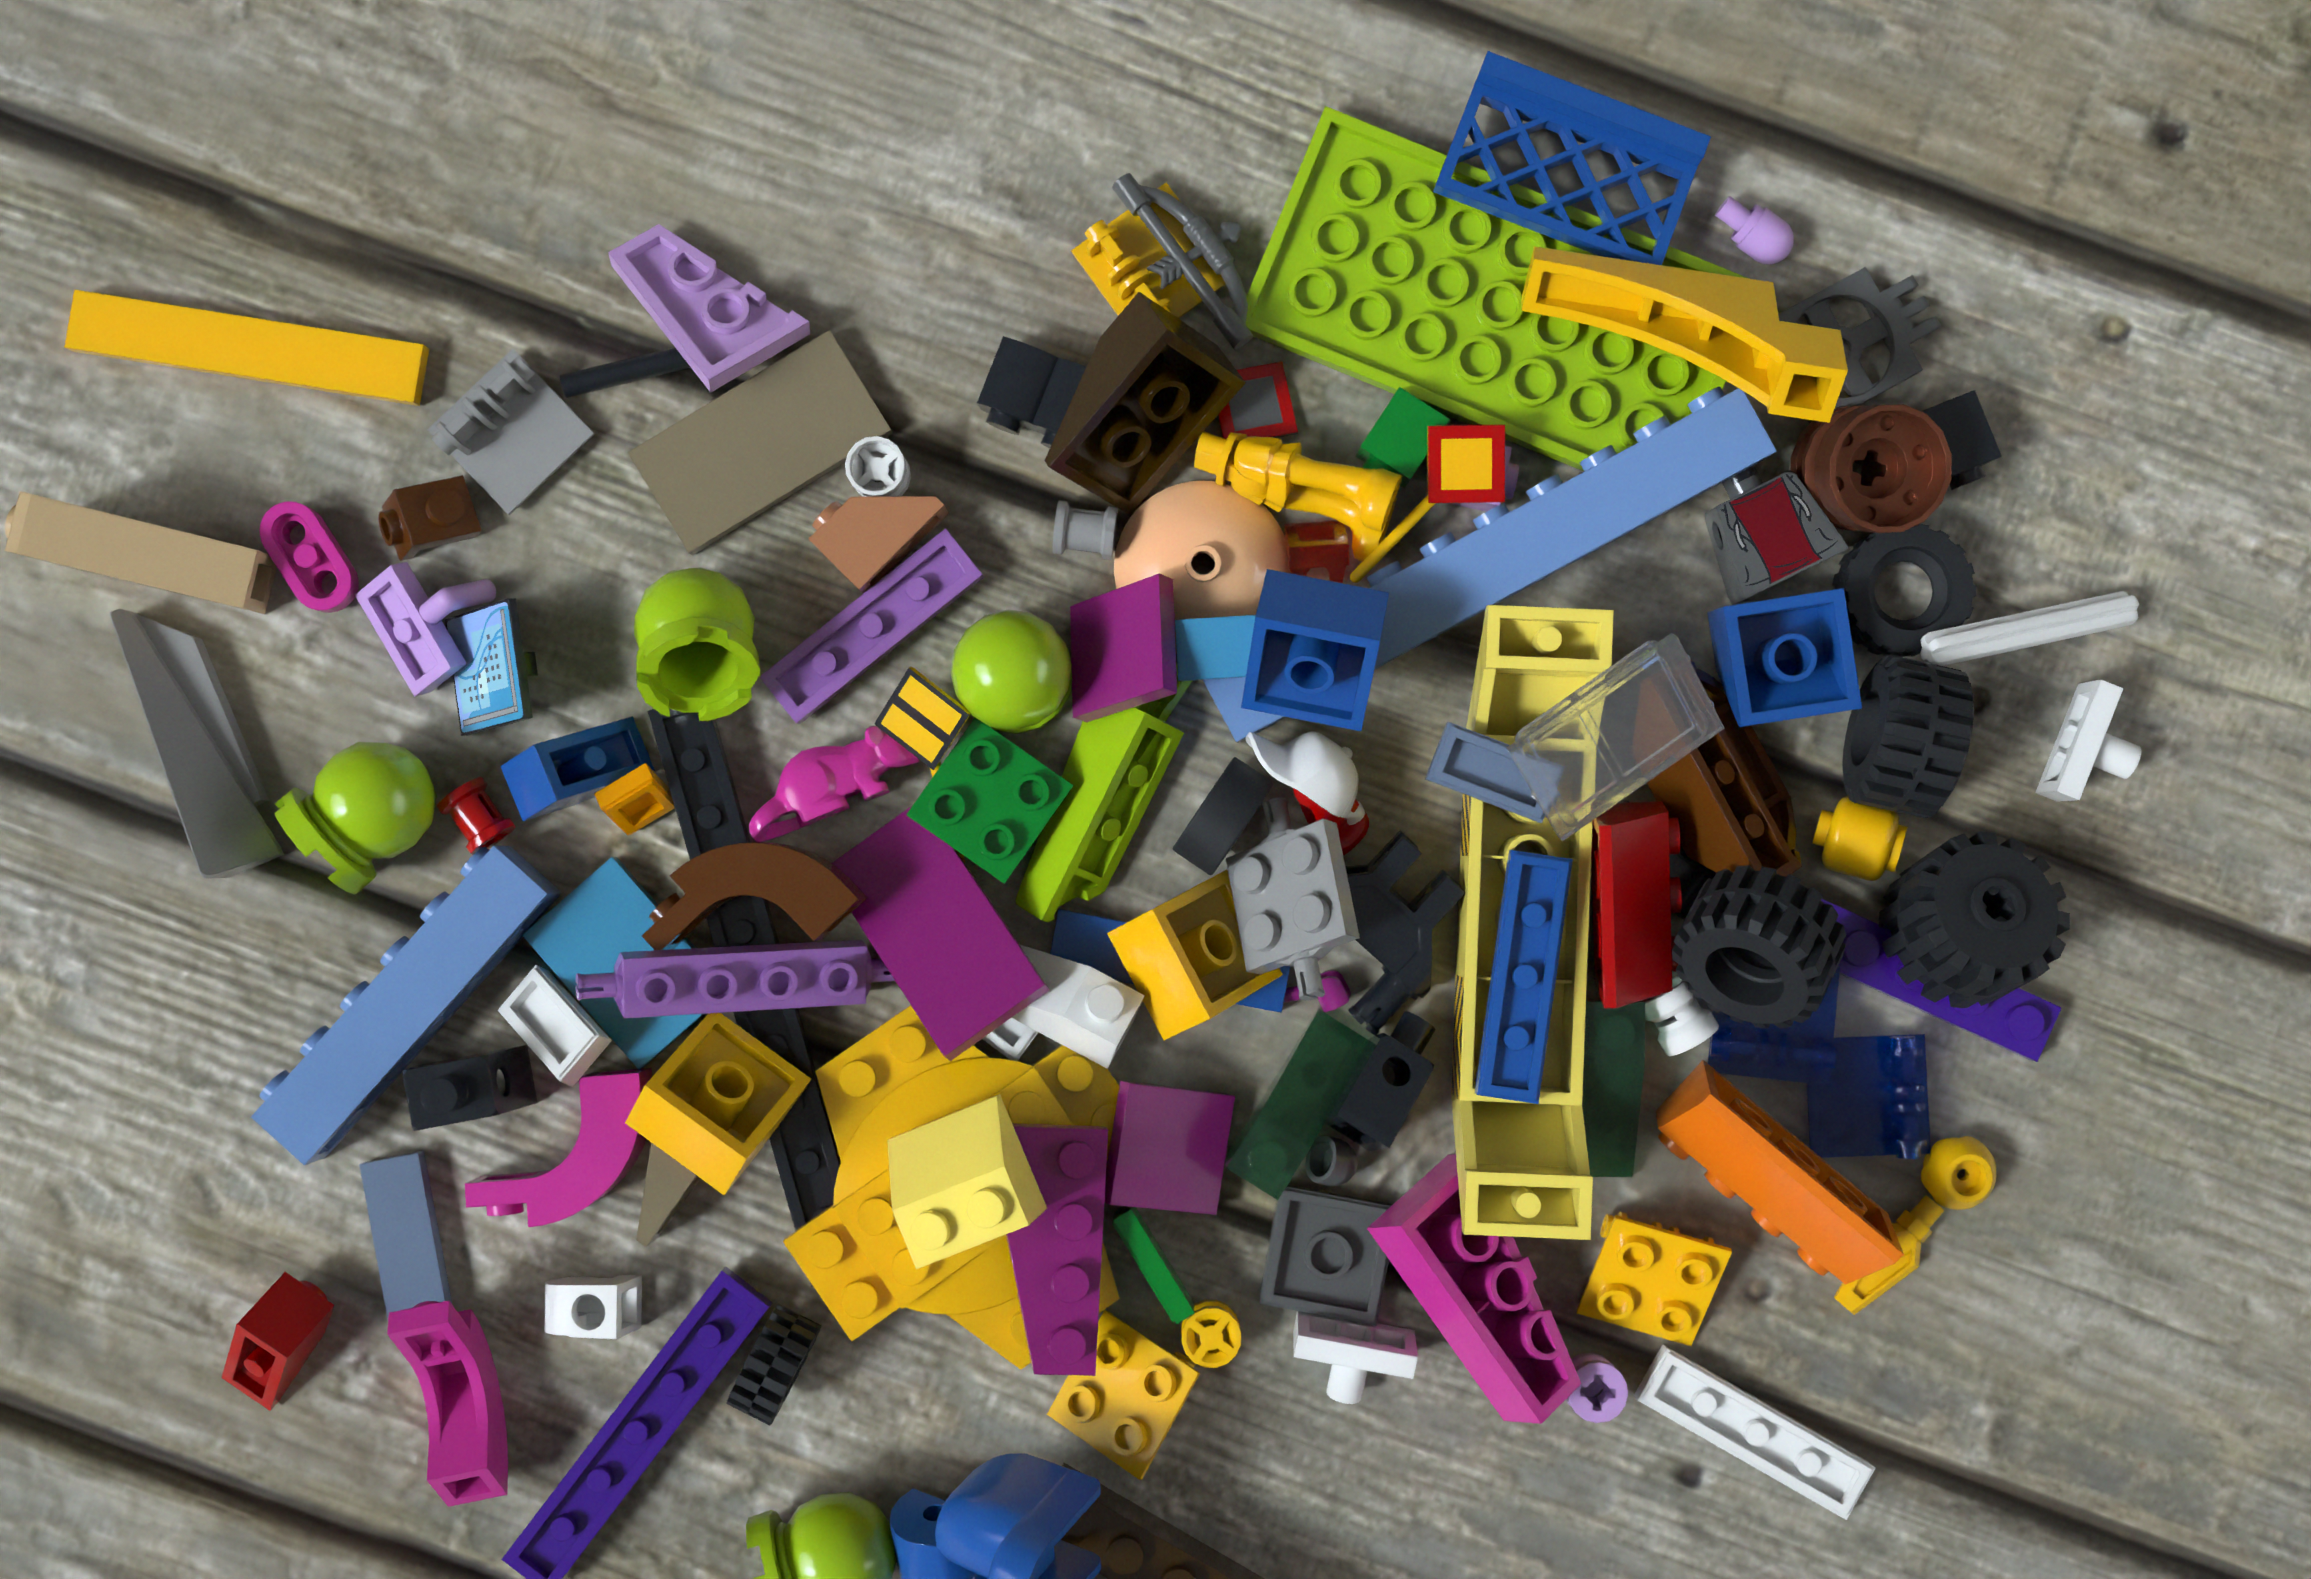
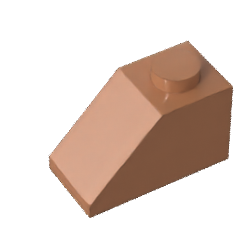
(874, 533)

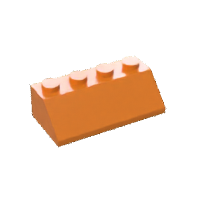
(1776, 1176)

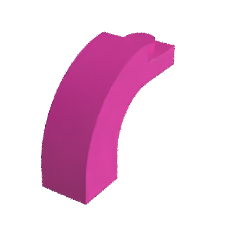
(591, 1170)
(460, 1400)

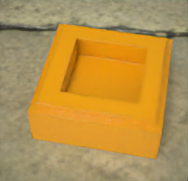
(635, 799)

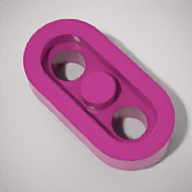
(310, 560)

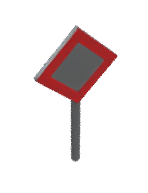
(1261, 405)

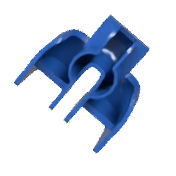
(997, 1524)

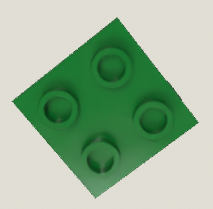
(989, 800)

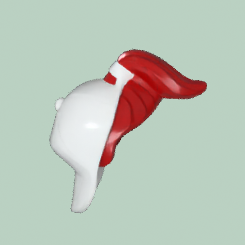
(1321, 781)

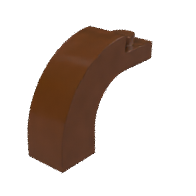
(795, 879)

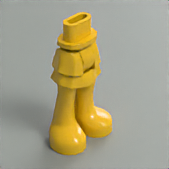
(1284, 478)

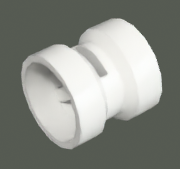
(871, 461)
(1679, 1019)

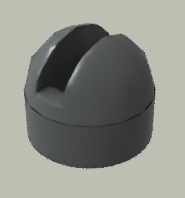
(1331, 1161)

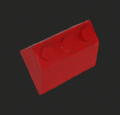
(1633, 901)

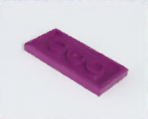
(939, 934)

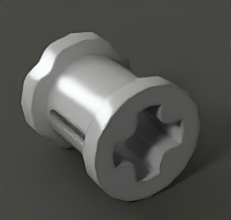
(1085, 530)

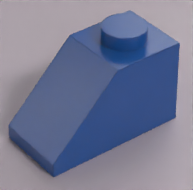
(573, 767)

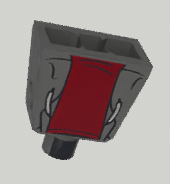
(1768, 532)

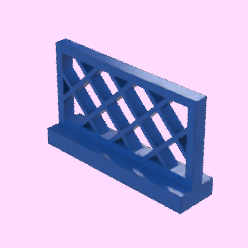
(1580, 117)

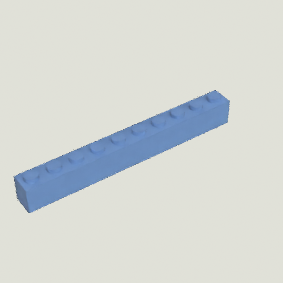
(1549, 531)

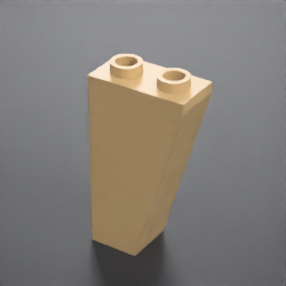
(139, 552)

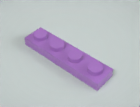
(871, 626)

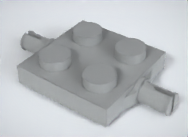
(1292, 898)

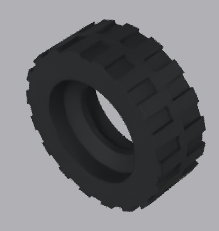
(1936, 556)

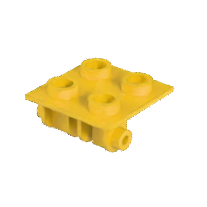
(1122, 250)
(1653, 1279)
(1129, 1400)

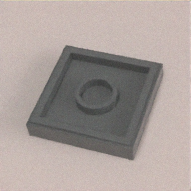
(1325, 1256)

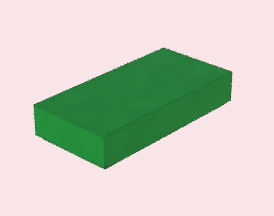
(1153, 1263)

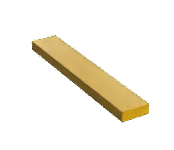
(247, 347)

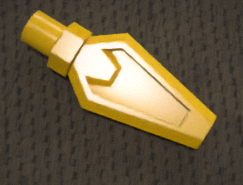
(1910, 1230)

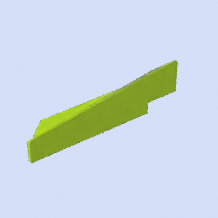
(1113, 779)

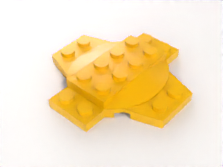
(892, 1086)

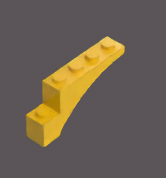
(1701, 316)

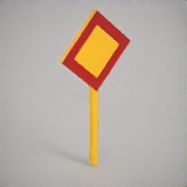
(1463, 467)

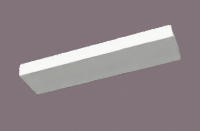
(1754, 1432)

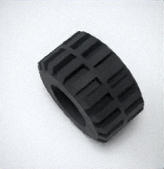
(1908, 736)
(1759, 947)

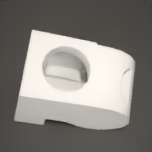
(593, 1306)

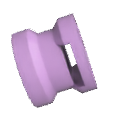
(1597, 1374)

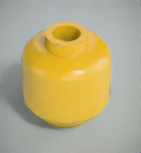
(1860, 839)

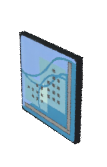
(494, 682)

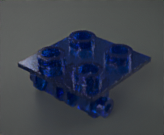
(1787, 1054)
(1873, 1099)

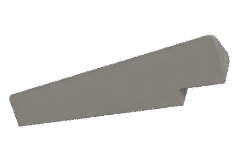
(198, 746)

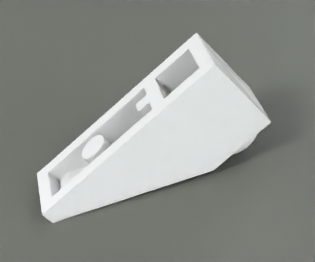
(1081, 1008)

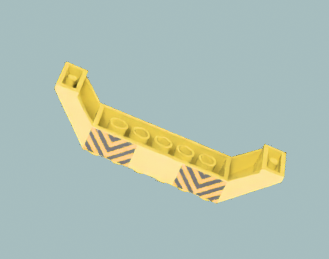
(1516, 1160)

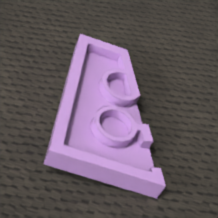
(702, 310)

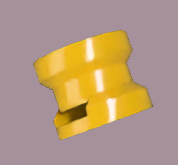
(1211, 1344)

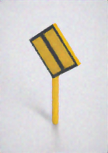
(922, 719)

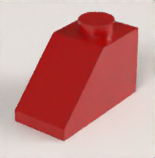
(276, 1339)

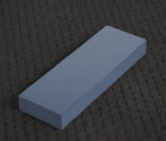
(405, 1231)

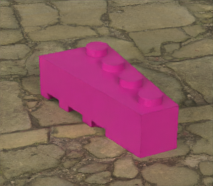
(1478, 1298)

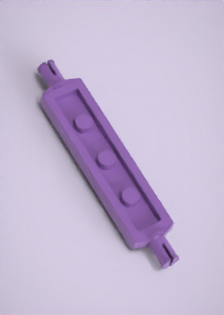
(737, 978)

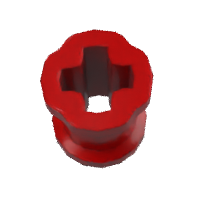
(476, 815)

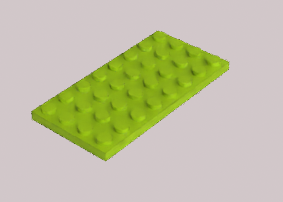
(1429, 297)

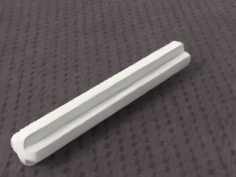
(2029, 629)

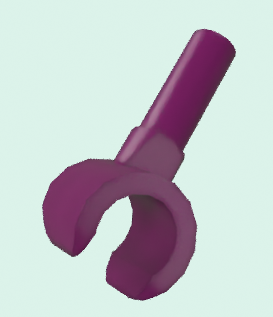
(1335, 988)

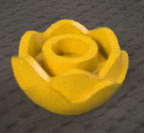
(1945, 1161)

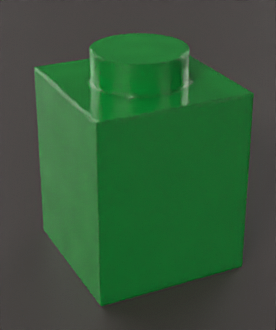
(1400, 436)

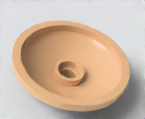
(1195, 521)

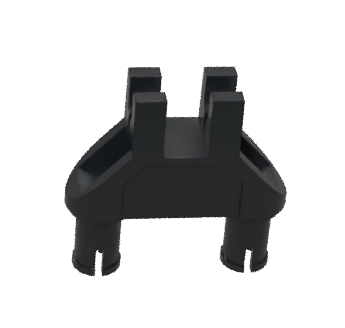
(1395, 929)

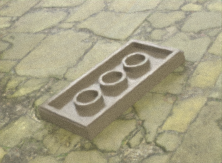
(758, 442)

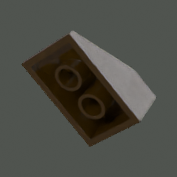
(1140, 404)

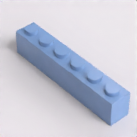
(405, 1003)

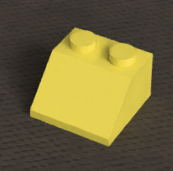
(961, 1182)

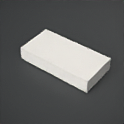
(554, 1025)

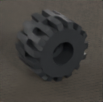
(1974, 920)

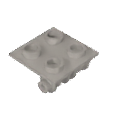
(510, 432)

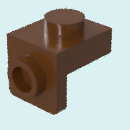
(428, 516)

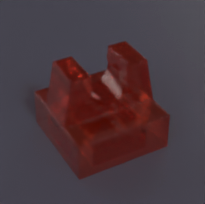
(1317, 546)

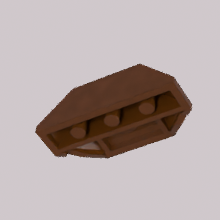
(1730, 798)

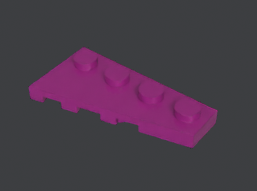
(1061, 1250)

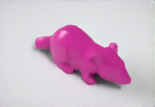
(822, 779)

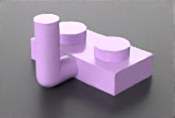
(413, 623)

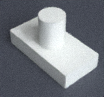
(2085, 744)
(1353, 1351)

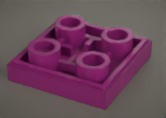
(1123, 648)
(1168, 1148)

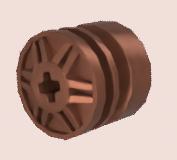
(1901, 461)

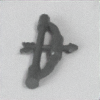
(1207, 244)

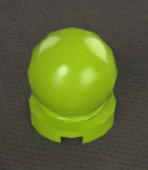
(695, 645)
(1012, 671)
(362, 808)
(825, 1539)

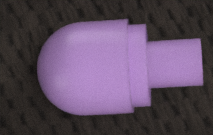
(1757, 231)

